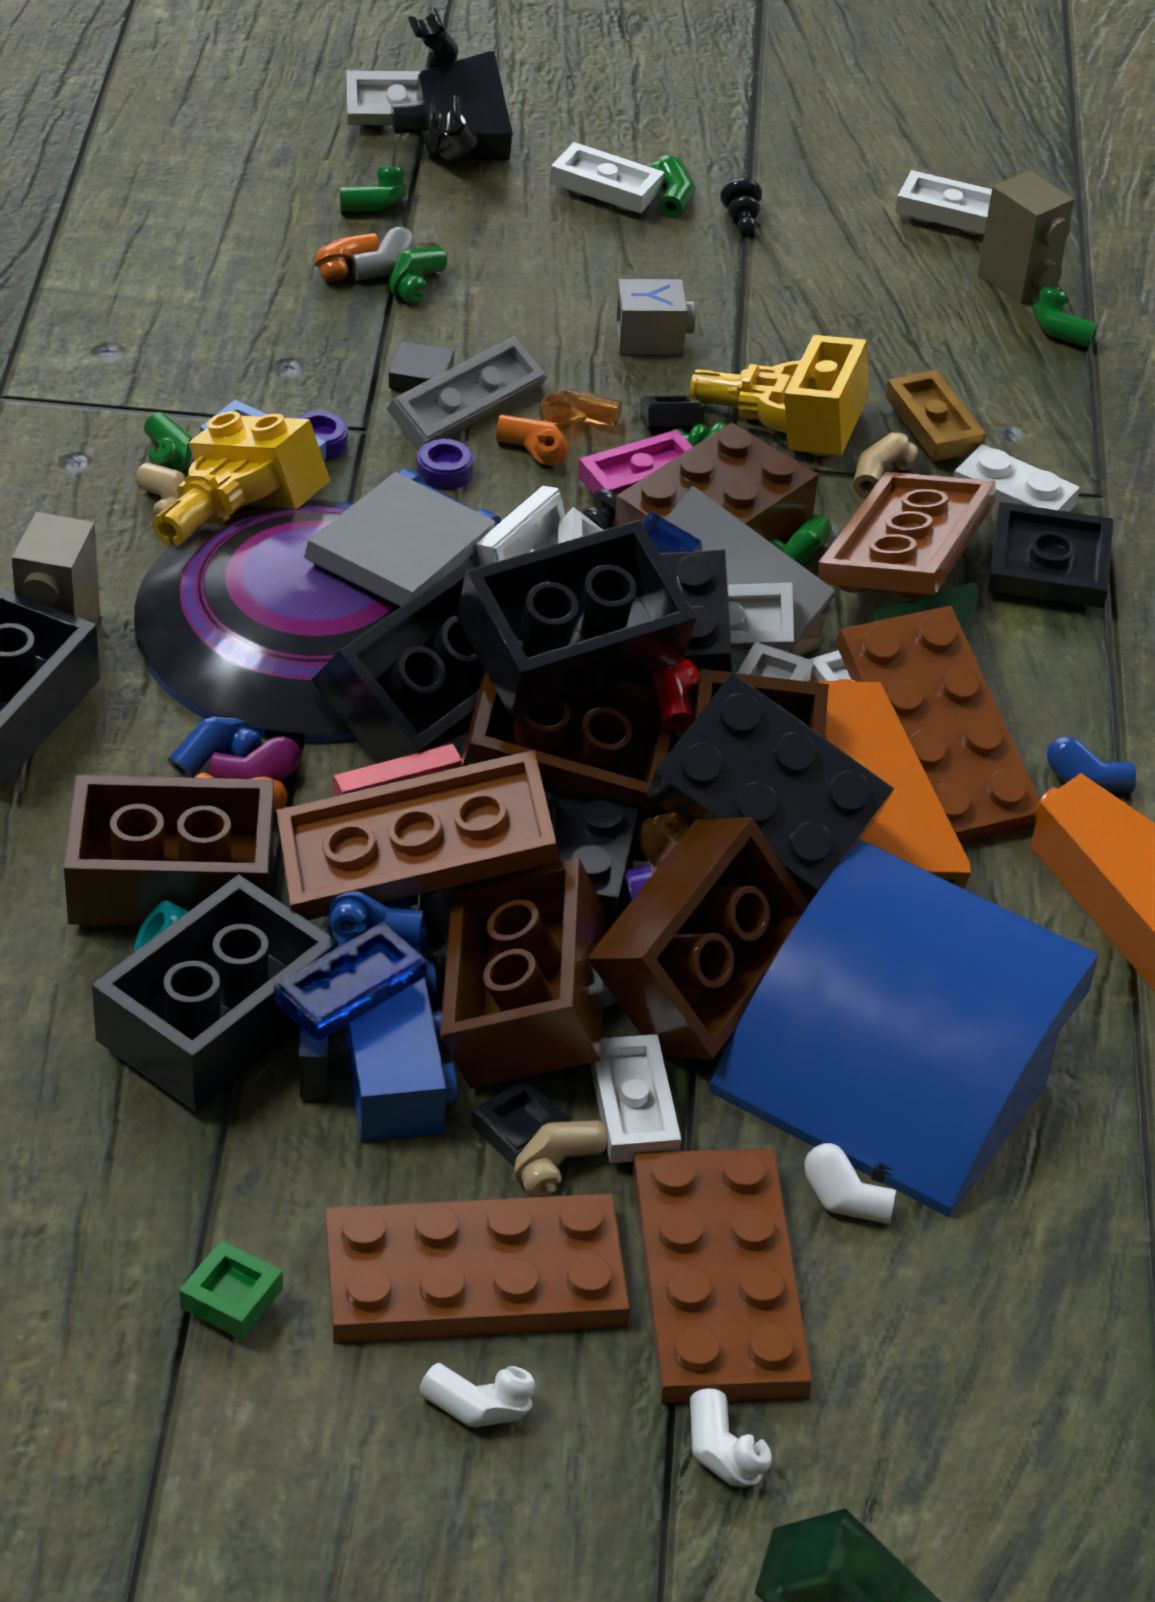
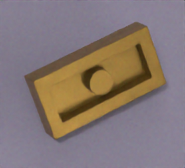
(935, 415)

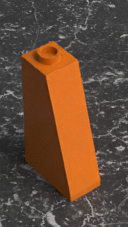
(913, 820)
(1105, 861)

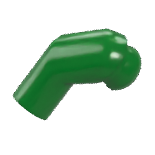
(377, 197)
(409, 268)

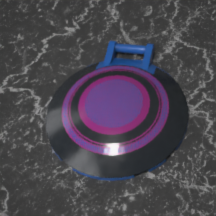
(247, 621)

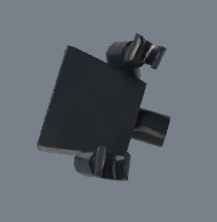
(457, 100)

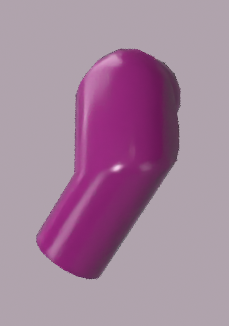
(274, 759)

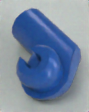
(213, 735)
(356, 913)

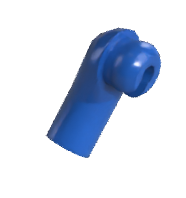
(1071, 757)

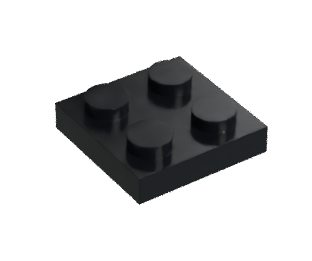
(1051, 555)

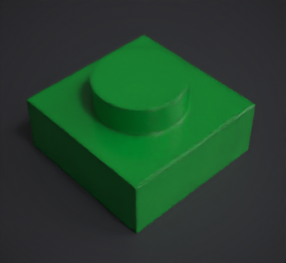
(231, 1289)

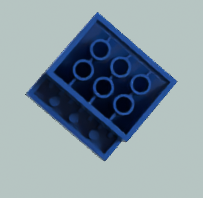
(905, 1025)

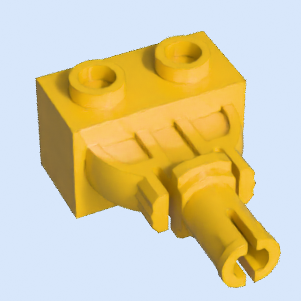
(807, 398)
(244, 464)

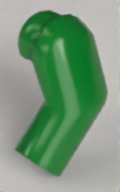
(678, 183)
(1059, 323)
(172, 442)
(806, 539)

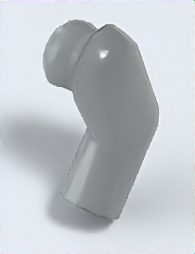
(383, 261)

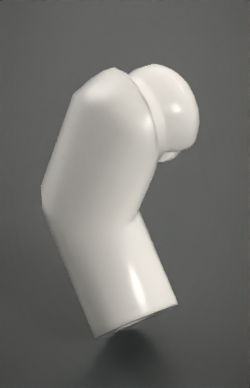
(841, 1189)
(482, 1404)
(717, 1449)

